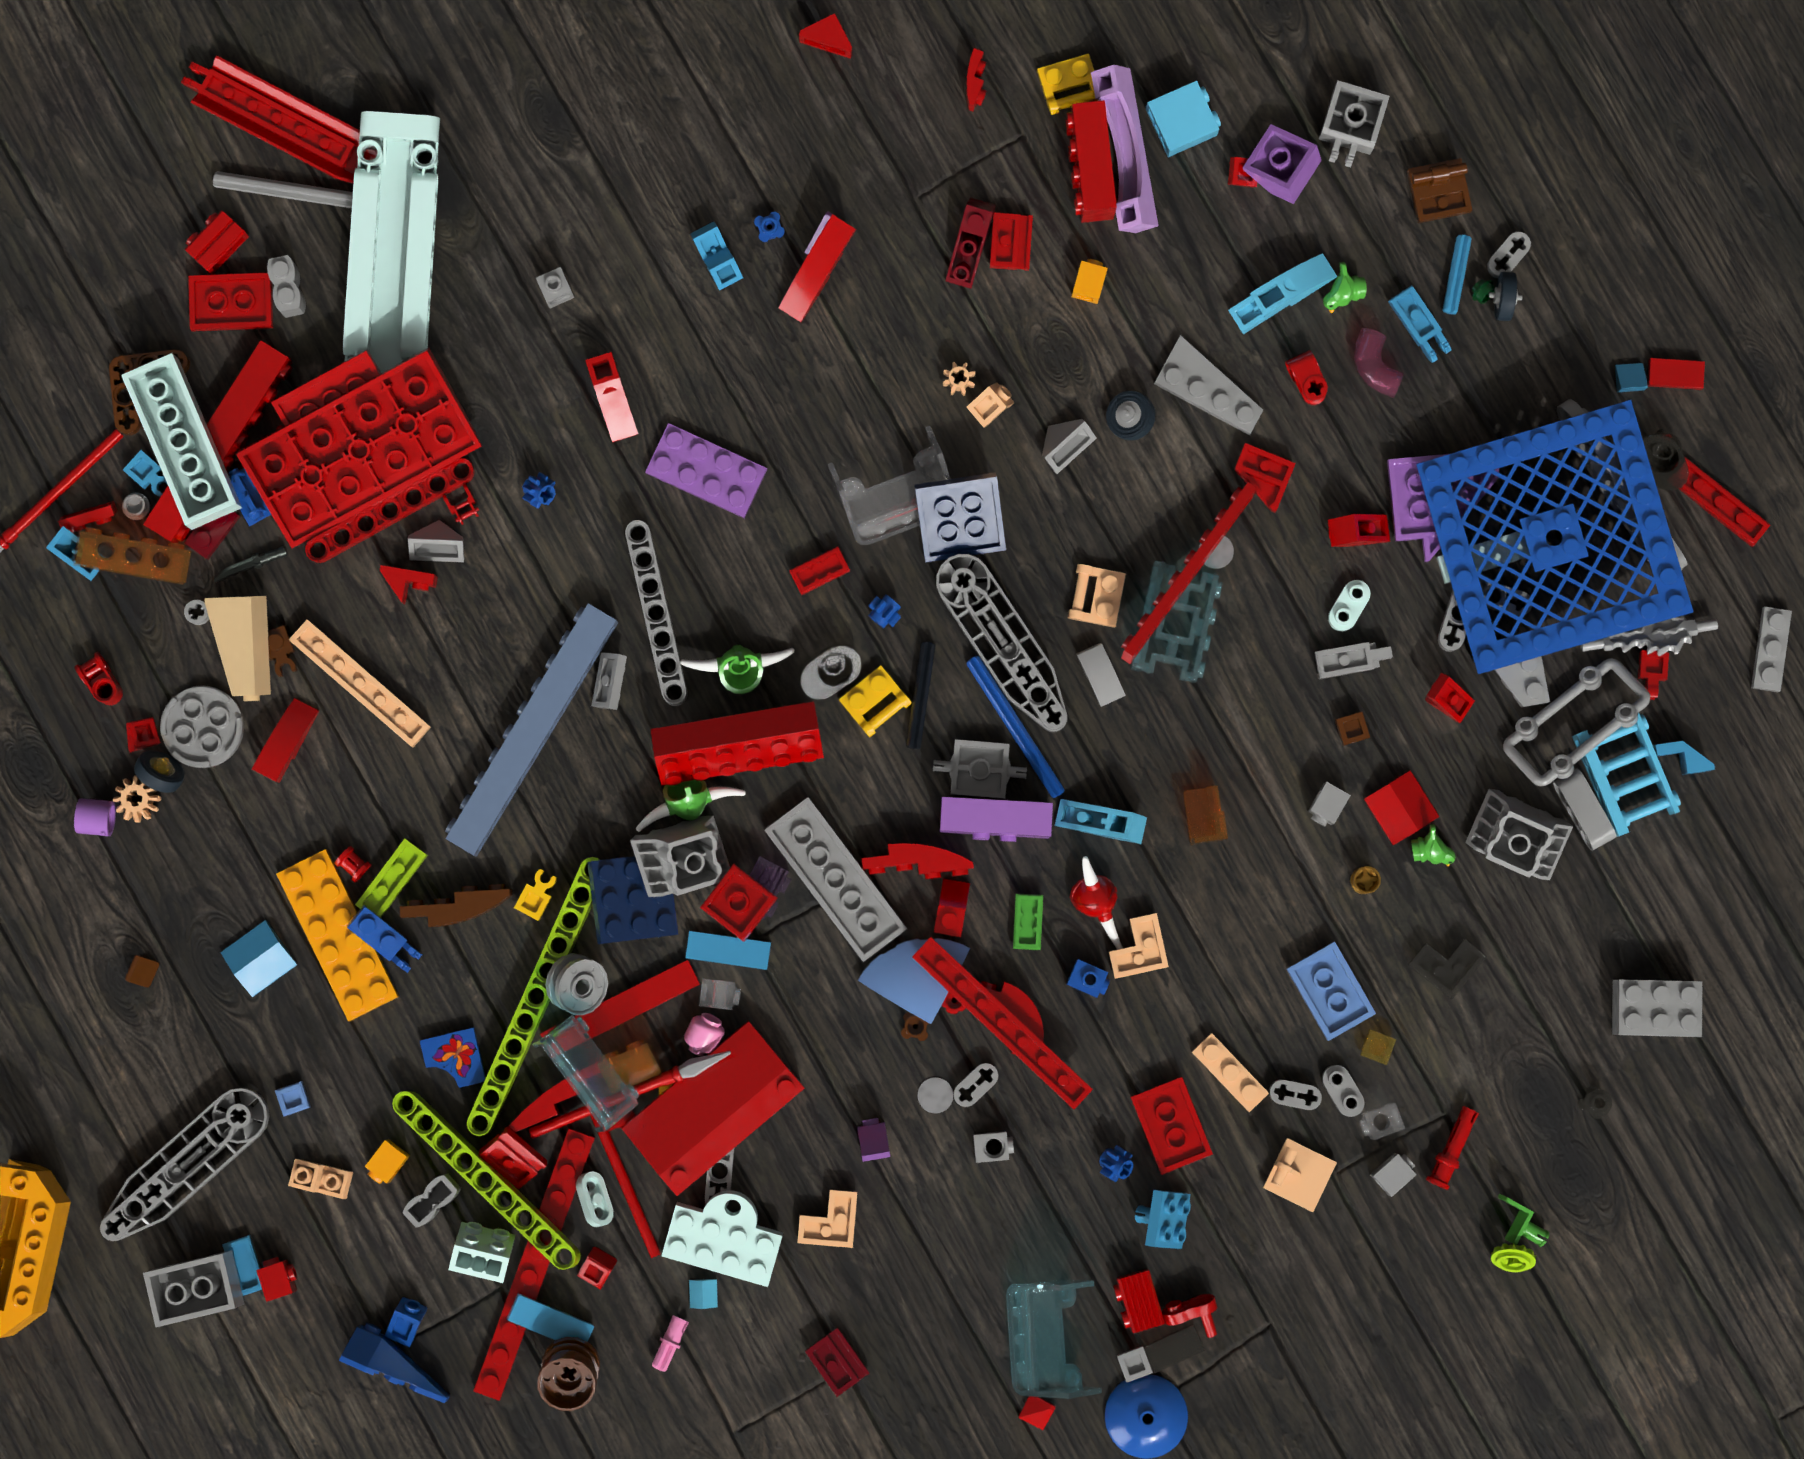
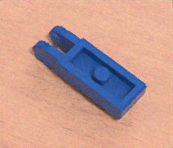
(381, 937)

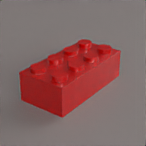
(1092, 160)

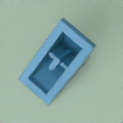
(64, 547)

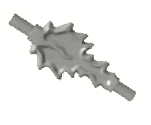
(1658, 637)

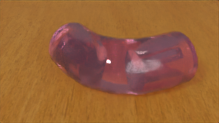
(1370, 363)

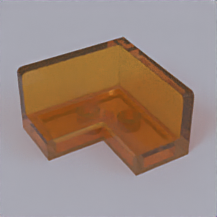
(1204, 816)

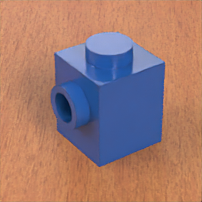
(1088, 979)

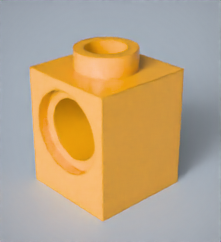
(1089, 281)
(386, 1162)

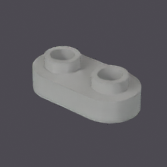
(1341, 1092)

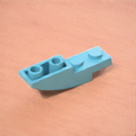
(1282, 291)

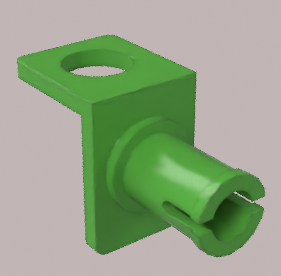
(1523, 1226)

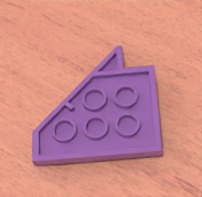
(1410, 507)

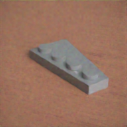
(1206, 387)

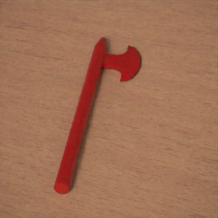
(626, 1185)

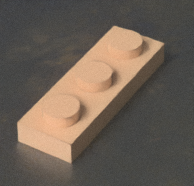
(1230, 1072)

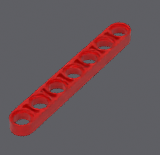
(376, 511)

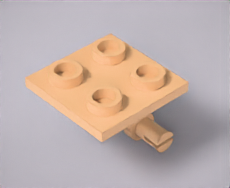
(1299, 1175)

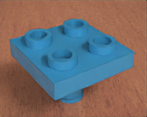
(1165, 1219)

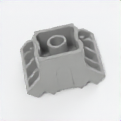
(1518, 835)
(681, 857)

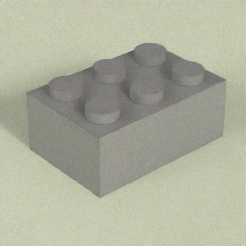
(1657, 1008)
(193, 1288)

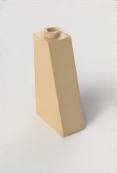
(242, 641)

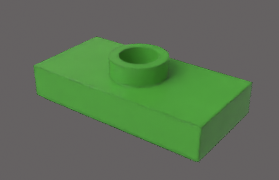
(1028, 921)

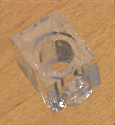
(719, 994)
(1393, 1125)

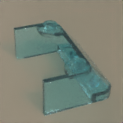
(588, 1072)
(1039, 1342)

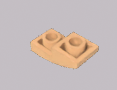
(320, 1178)

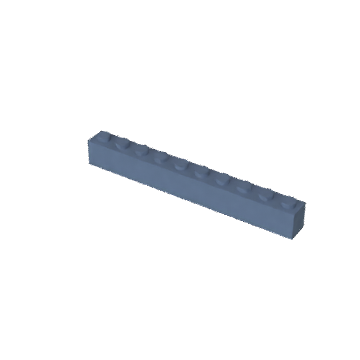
(531, 730)

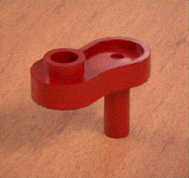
(1199, 1306)

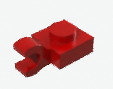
(1653, 669)

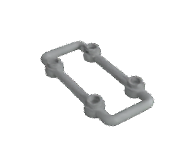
(1590, 679)

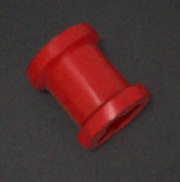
(347, 858)

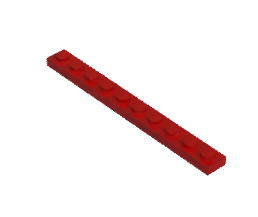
(534, 1264)

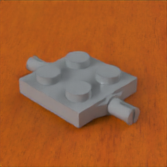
(980, 769)

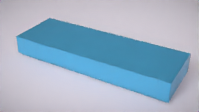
(728, 950)
(547, 1320)

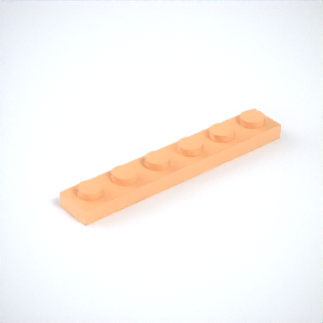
(360, 683)

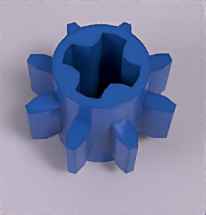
(539, 490)
(884, 611)
(1116, 1163)

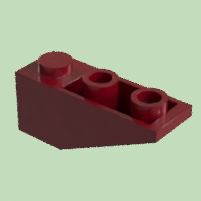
(970, 242)

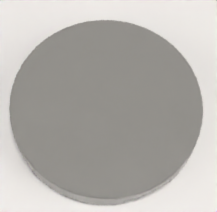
(202, 727)

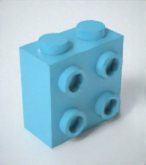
(1183, 118)

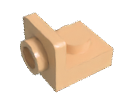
(990, 403)

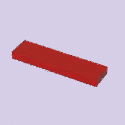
(1723, 505)

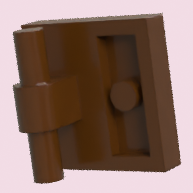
(1439, 190)

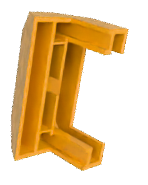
(31, 1238)

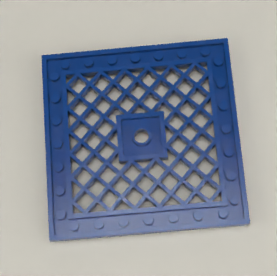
(1672, 594)

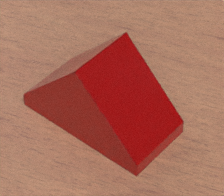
(827, 36)

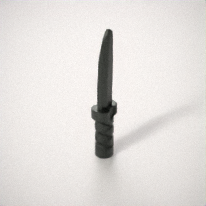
(255, 561)

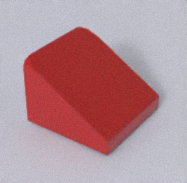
(597, 1267)

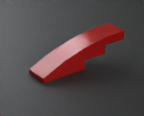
(817, 268)
(543, 1107)

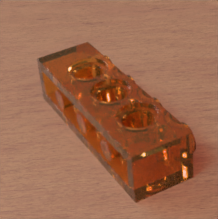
(87, 556)

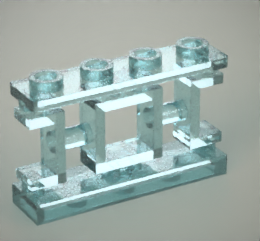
(1197, 628)

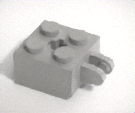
(1342, 131)

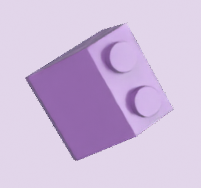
(1283, 163)

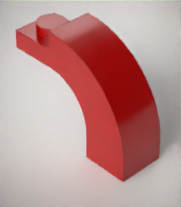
(1019, 1005)

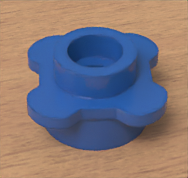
(775, 231)

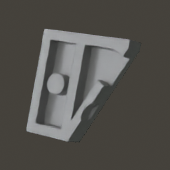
(1526, 682)

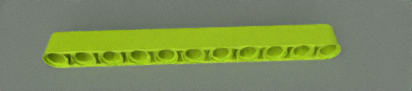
(526, 1006)

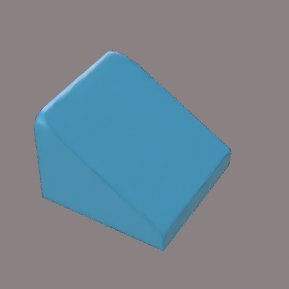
(1630, 377)

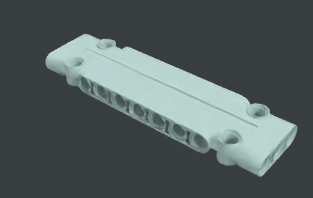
(392, 238)

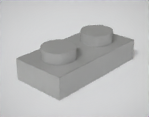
(609, 681)

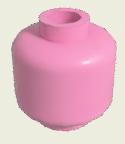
(704, 1034)

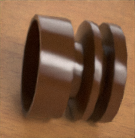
(568, 1373)

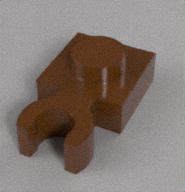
(279, 649)

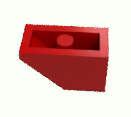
(1358, 530)

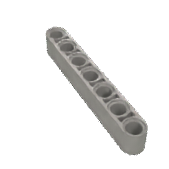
(648, 601)

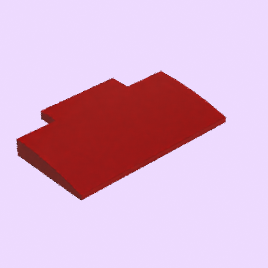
(356, 441)

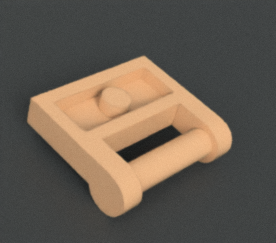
(1105, 598)

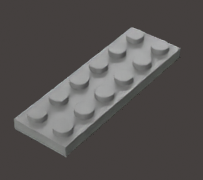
(835, 879)

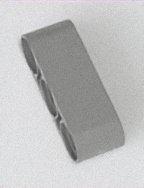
(1585, 810)

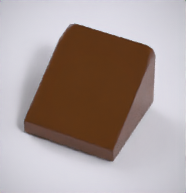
(142, 971)

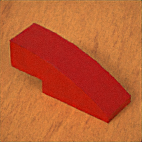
(285, 740)

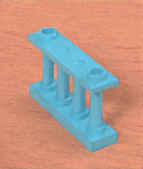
(1609, 795)

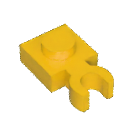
(534, 899)

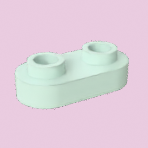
(1349, 605)
(594, 1199)

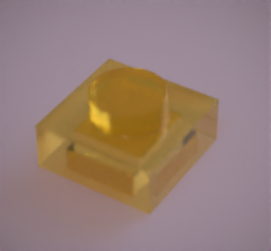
(1378, 1047)

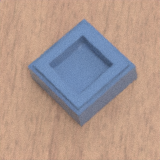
(292, 1098)

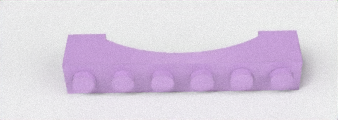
(1135, 199)

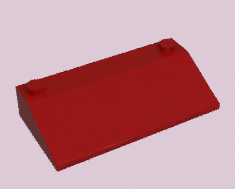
(713, 1112)

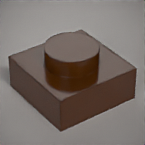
(1352, 728)

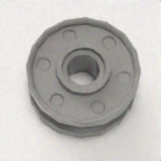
(562, 983)

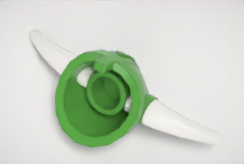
(739, 667)
(687, 800)

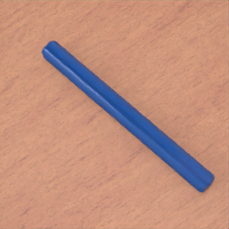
(1015, 726)

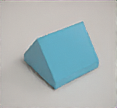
(703, 1293)

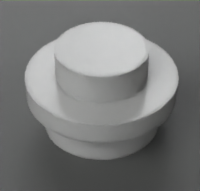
(136, 506)

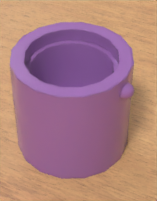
(94, 817)

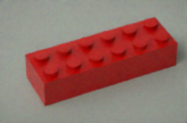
(737, 743)

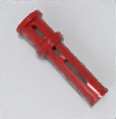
(1448, 1159)

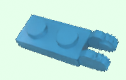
(1419, 322)

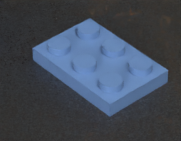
(1331, 991)

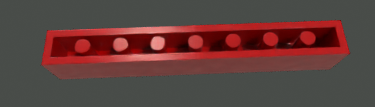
(229, 426)

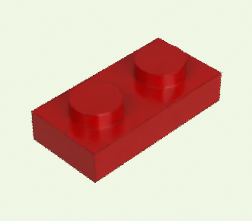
(101, 514)

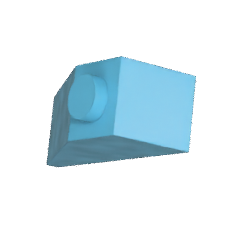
(1101, 821)

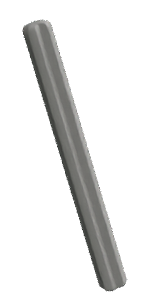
(283, 189)

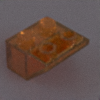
(636, 1064)

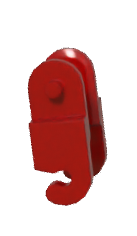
(454, 509)

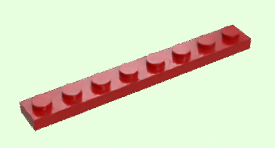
(1193, 562)
(1002, 1023)

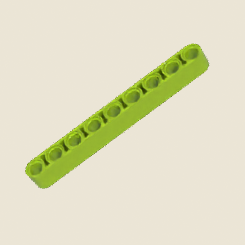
(473, 1177)

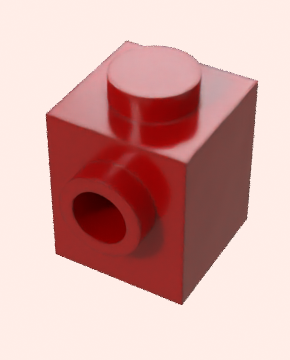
(277, 1278)

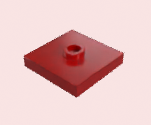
(738, 902)

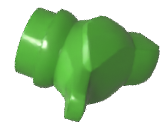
(1345, 289)
(1432, 849)

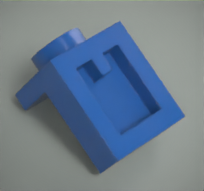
(405, 1321)

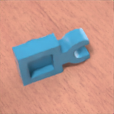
(145, 472)

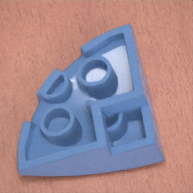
(906, 981)

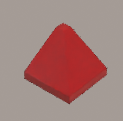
(142, 734)
(1037, 1411)

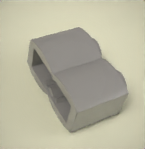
(286, 282)
(427, 1205)

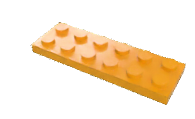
(324, 912)

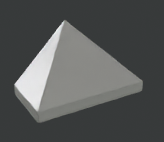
(1066, 442)
(436, 543)

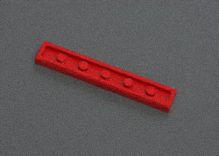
(640, 999)

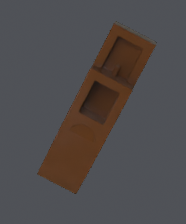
(467, 906)

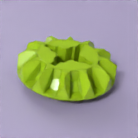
(1513, 1258)

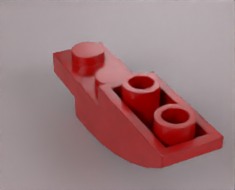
(930, 860)

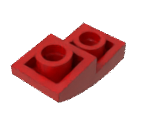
(974, 86)

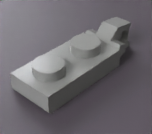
(1350, 659)

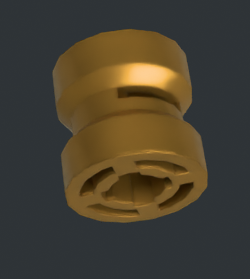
(1369, 878)

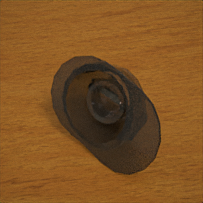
(1666, 460)
(830, 672)

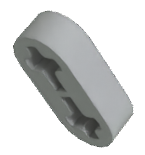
(1503, 251)
(970, 1080)
(1296, 1088)

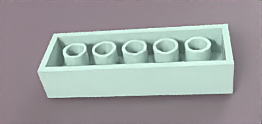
(181, 441)

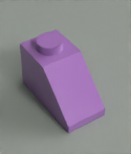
(873, 1140)

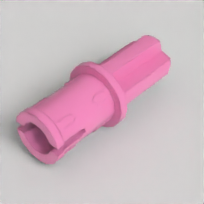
(669, 1343)

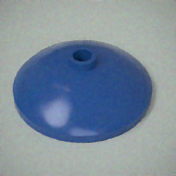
(1131, 1402)

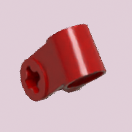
(1306, 373)
(97, 675)

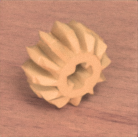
(131, 808)

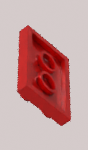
(230, 302)
(1171, 1125)

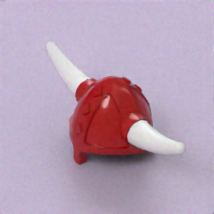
(1096, 897)

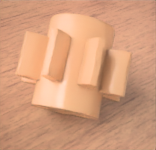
(955, 372)

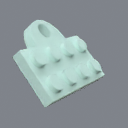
(723, 1239)

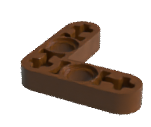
(133, 361)

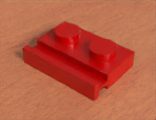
(1011, 241)
(512, 1158)

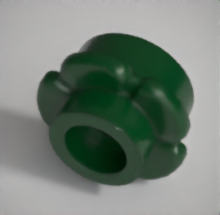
(1481, 291)

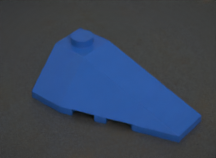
(375, 1353)

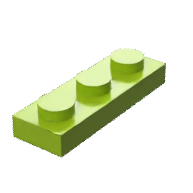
(392, 878)

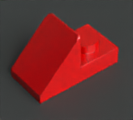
(401, 578)
(1449, 698)
(952, 907)

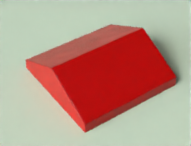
(1401, 808)

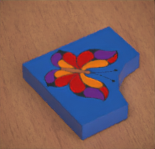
(456, 1054)

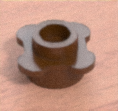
(908, 1031)

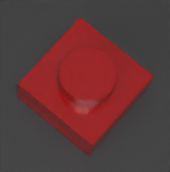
(1237, 175)

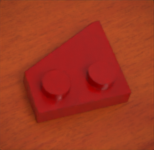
(1266, 473)

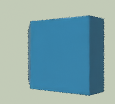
(716, 255)
(1690, 759)

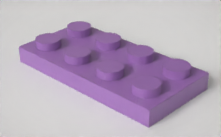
(706, 470)

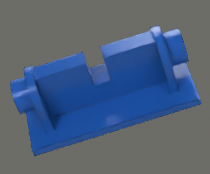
(252, 504)

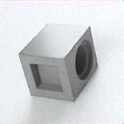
(555, 287)
(1328, 804)
(981, 1140)
(1394, 1173)

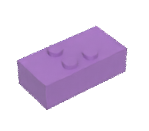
(996, 818)

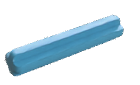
(1457, 274)

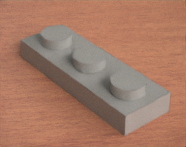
(1771, 649)

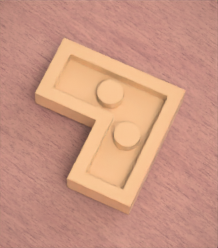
(1146, 954)
(837, 1227)

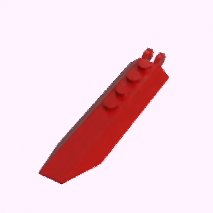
(278, 118)

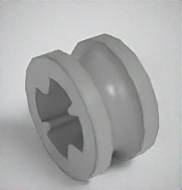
(193, 605)

